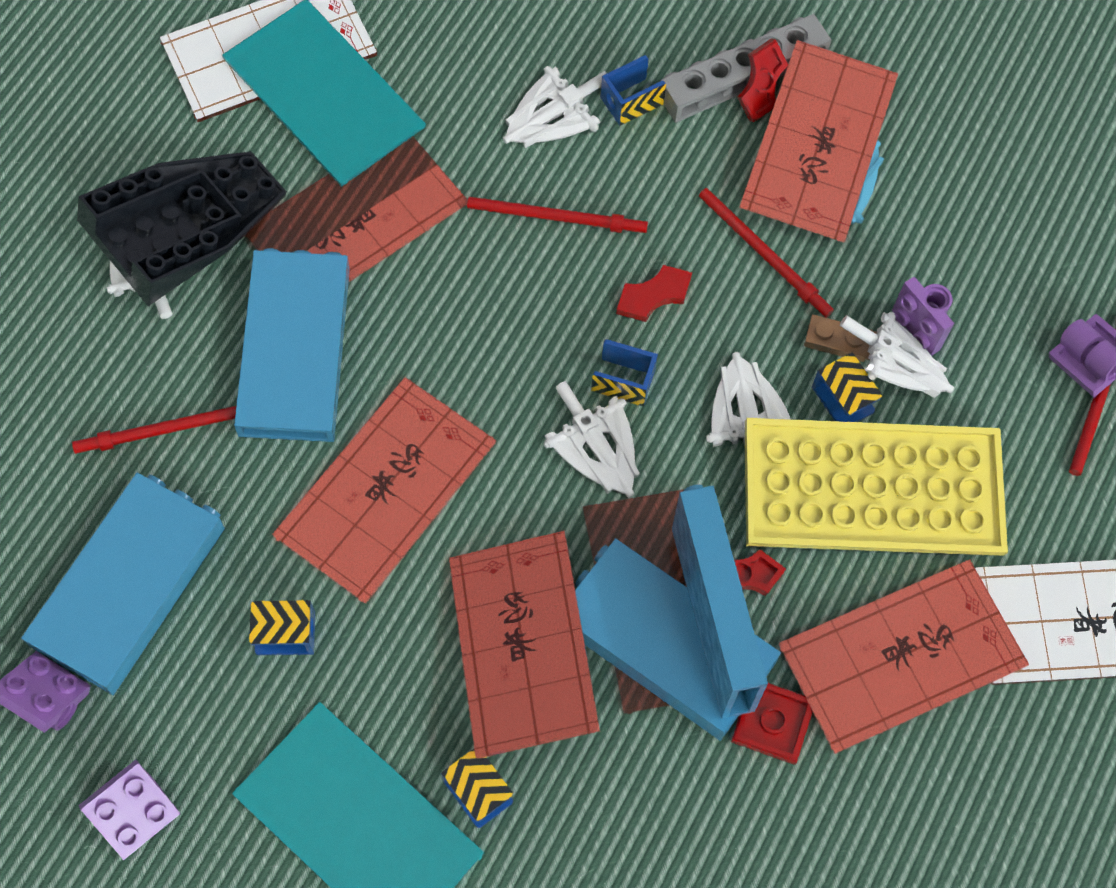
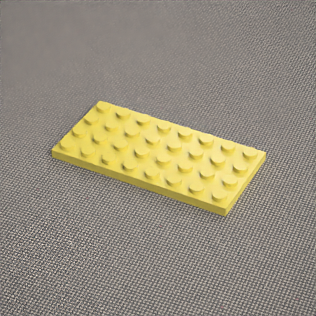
(874, 487)

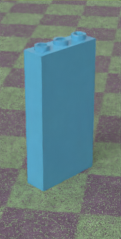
(293, 346)
(124, 582)
(718, 602)
(650, 633)

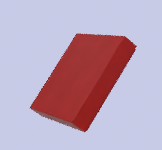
(776, 725)

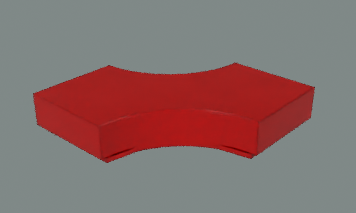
(766, 66)
(643, 298)
(759, 572)

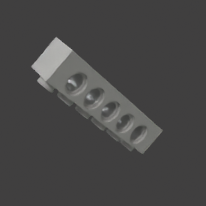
(711, 90)

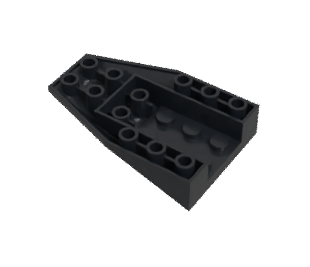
(177, 217)

